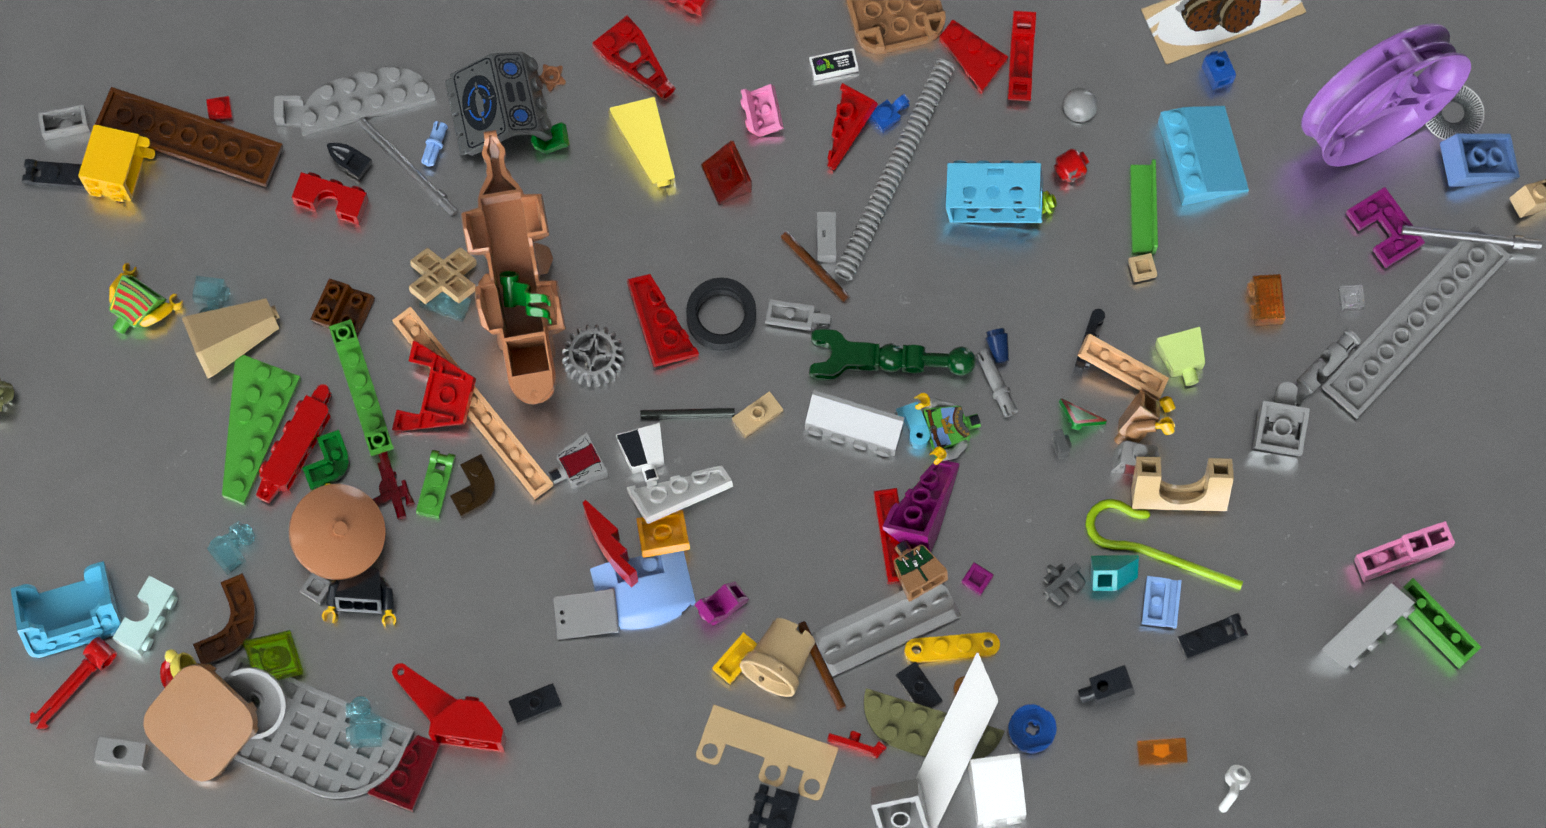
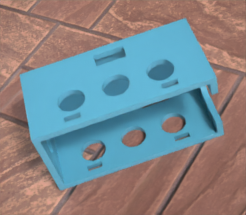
(989, 187)

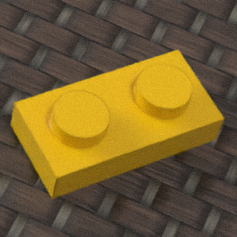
(728, 664)

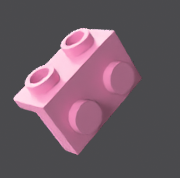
(762, 110)

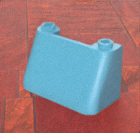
(67, 614)

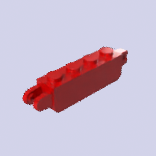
(295, 445)

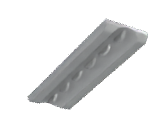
(883, 627)

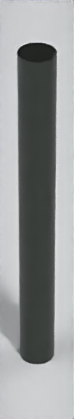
(687, 413)

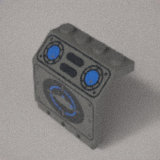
(498, 95)

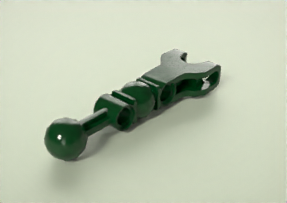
(890, 357)

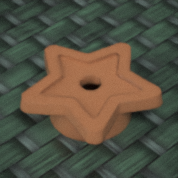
(554, 71)

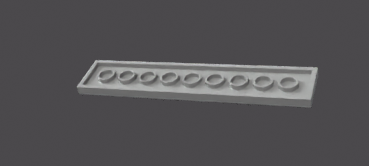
(1414, 324)

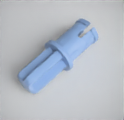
(434, 143)

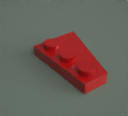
(973, 53)

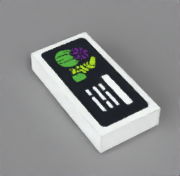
(833, 64)

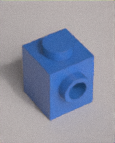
(1218, 69)

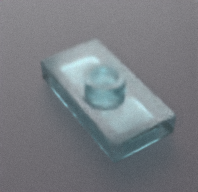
(447, 306)

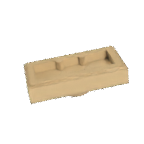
(757, 414)

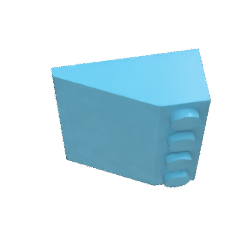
(1202, 153)

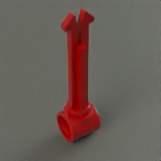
(98, 655)

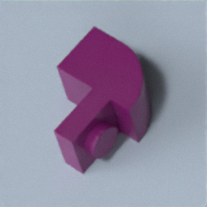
(722, 603)

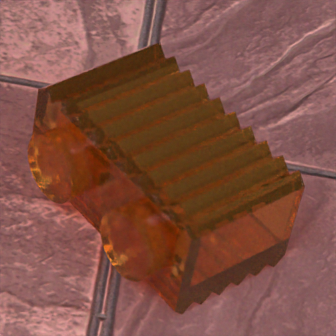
(1266, 300)

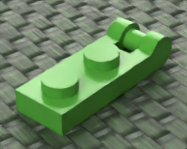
(435, 485)

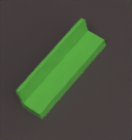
(1143, 209)

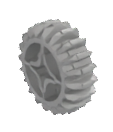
(584, 354)

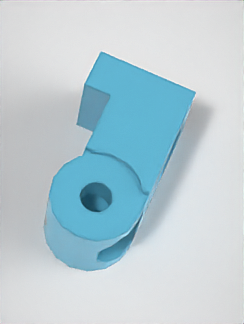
(915, 424)

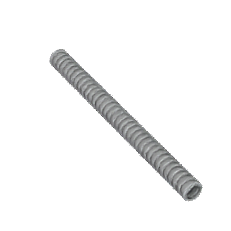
(894, 169)

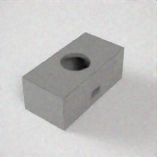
(50, 122)
(826, 237)
(135, 757)

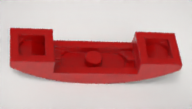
(1021, 56)

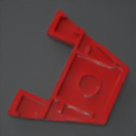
(445, 397)

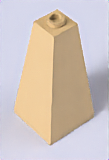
(229, 332)

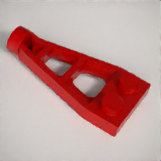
(621, 36)

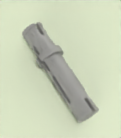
(1001, 392)

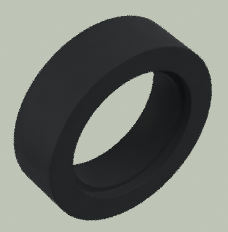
(728, 287)

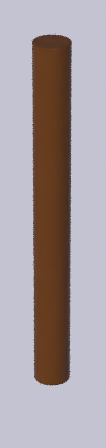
(815, 266)
(824, 671)

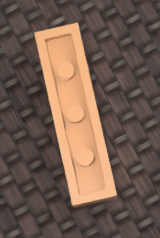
(1123, 366)

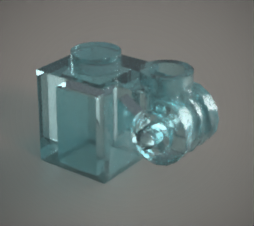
(210, 293)
(226, 550)
(362, 731)

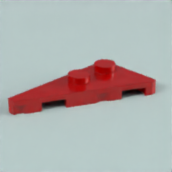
(850, 119)

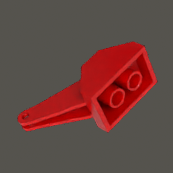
(451, 720)

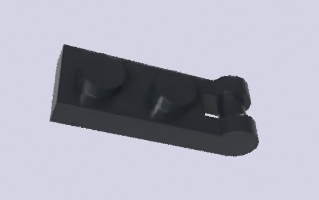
(52, 174)
(1095, 322)
(1211, 637)

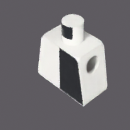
(643, 450)

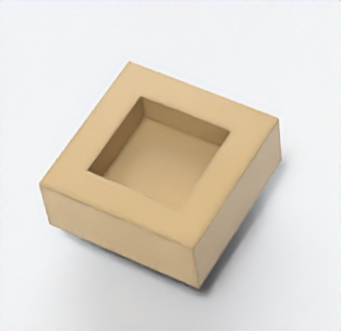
(1142, 267)

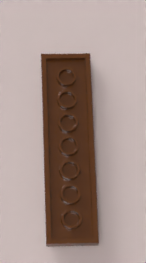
(192, 137)

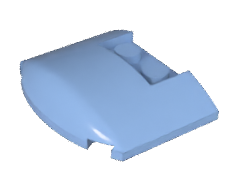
(659, 595)

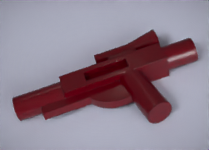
(390, 490)

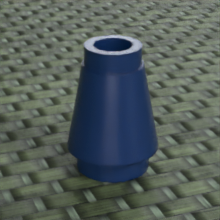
(998, 344)

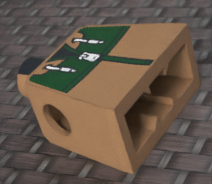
(918, 570)

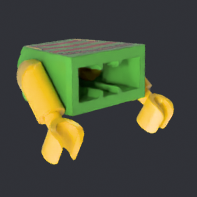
(136, 302)

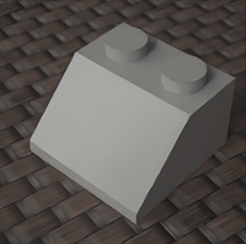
(900, 805)

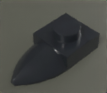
(349, 159)

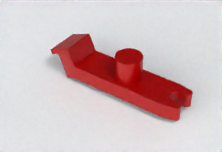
(853, 743)

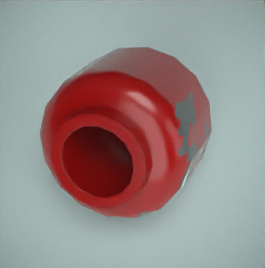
(1071, 165)

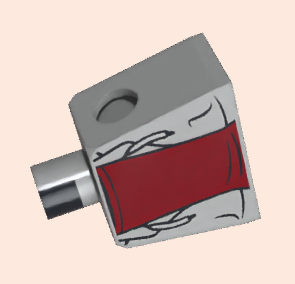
(1129, 451)
(579, 464)

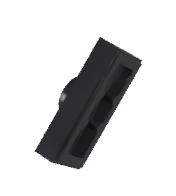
(918, 686)
(535, 703)

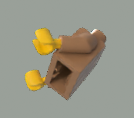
(1143, 417)

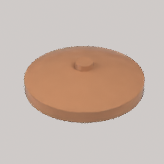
(337, 531)

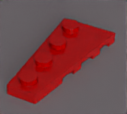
(661, 329)

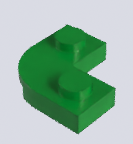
(334, 462)

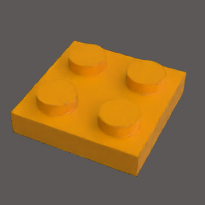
(663, 535)

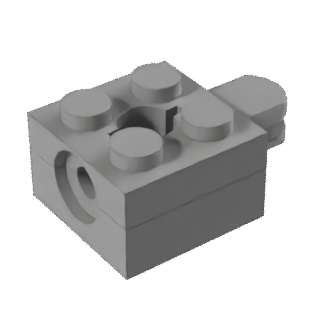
(1281, 423)

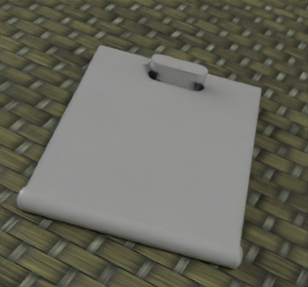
(586, 614)

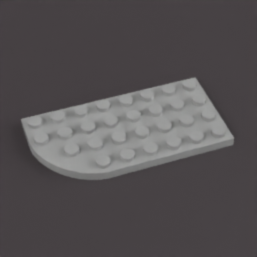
(313, 746)

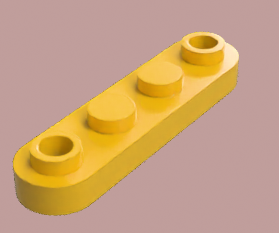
(951, 647)

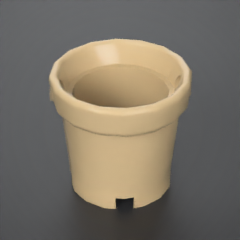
(778, 658)

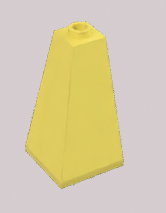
(644, 136)

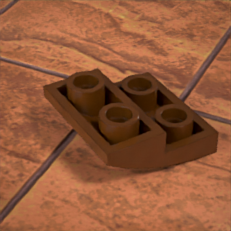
(341, 303)

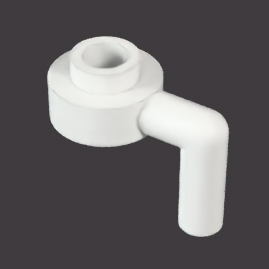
(1237, 778)

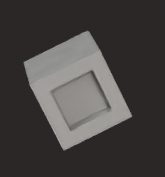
(288, 110)

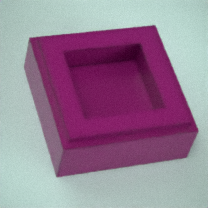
(977, 578)

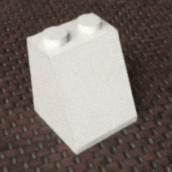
(997, 790)

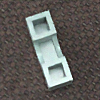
(138, 635)

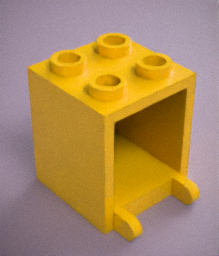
(113, 162)

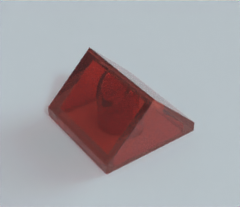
(727, 174)

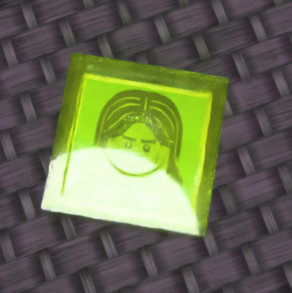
(274, 654)

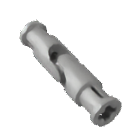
(1326, 364)

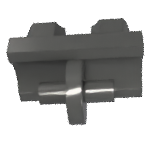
(1055, 590)

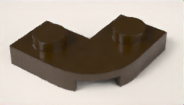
(480, 488)

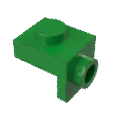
(558, 141)

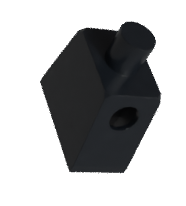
(1118, 686)

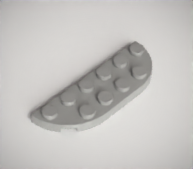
(365, 97)

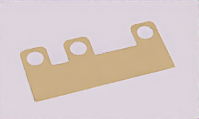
(774, 743)

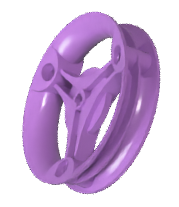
(1381, 99)

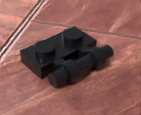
(782, 810)

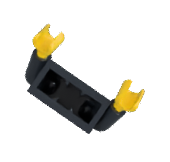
(361, 594)

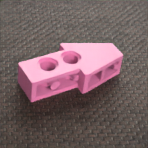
(1404, 551)

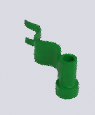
(520, 294)

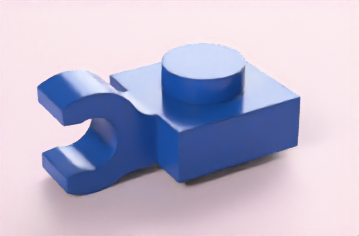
(887, 114)

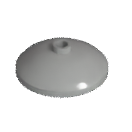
(273, 703)

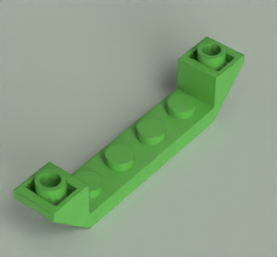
(361, 387)

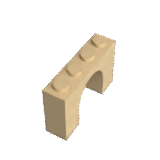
(1207, 494)

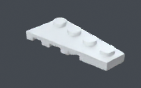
(667, 497)

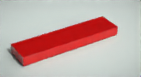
(884, 502)

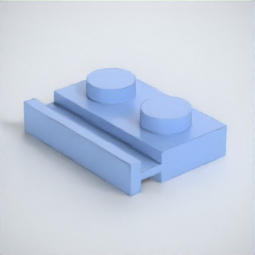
(1161, 602)

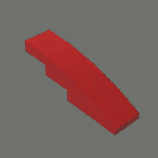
(608, 541)

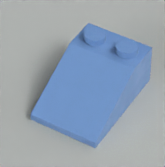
(1478, 159)

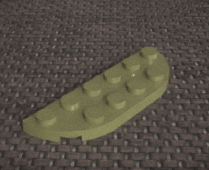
(915, 726)

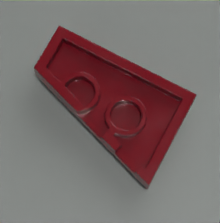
(407, 781)

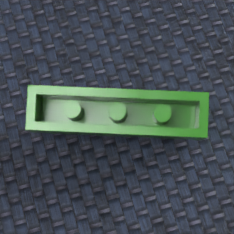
(1440, 626)

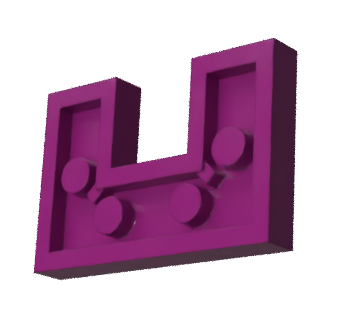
(1385, 209)

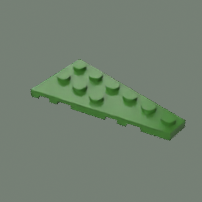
(256, 413)

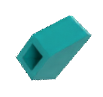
(1113, 571)

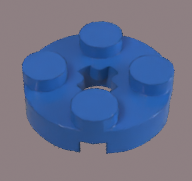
(1039, 717)

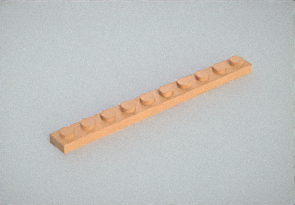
(482, 413)

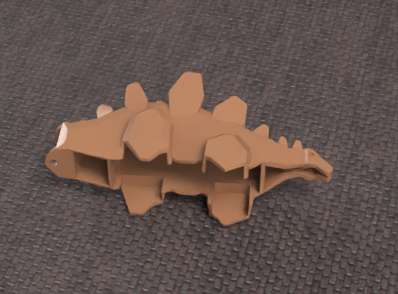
(505, 233)

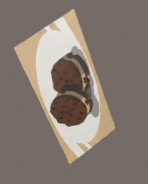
(1198, 25)

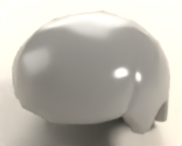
(1080, 105)

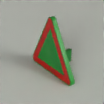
(1079, 416)

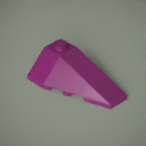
(924, 506)

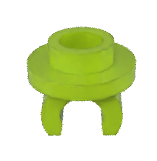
(1049, 202)

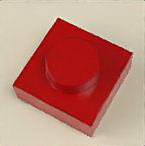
(219, 109)

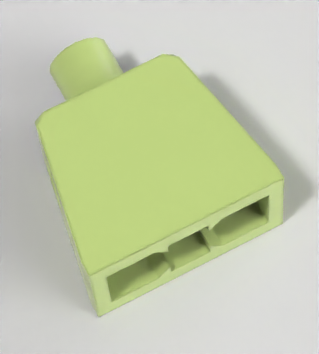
(1182, 354)

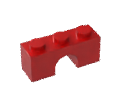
(313, 189)

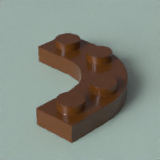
(237, 629)

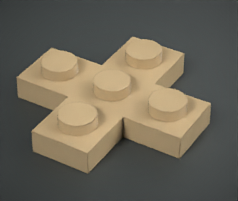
(442, 275)

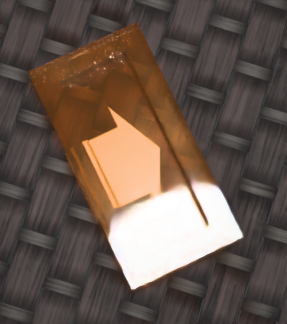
(1162, 751)

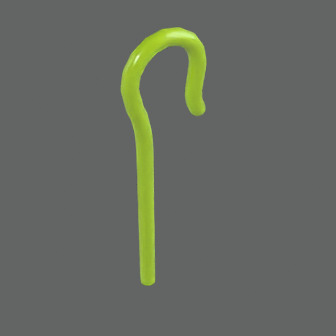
(1147, 550)

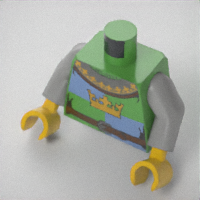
(946, 426)

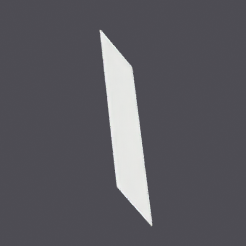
(956, 740)

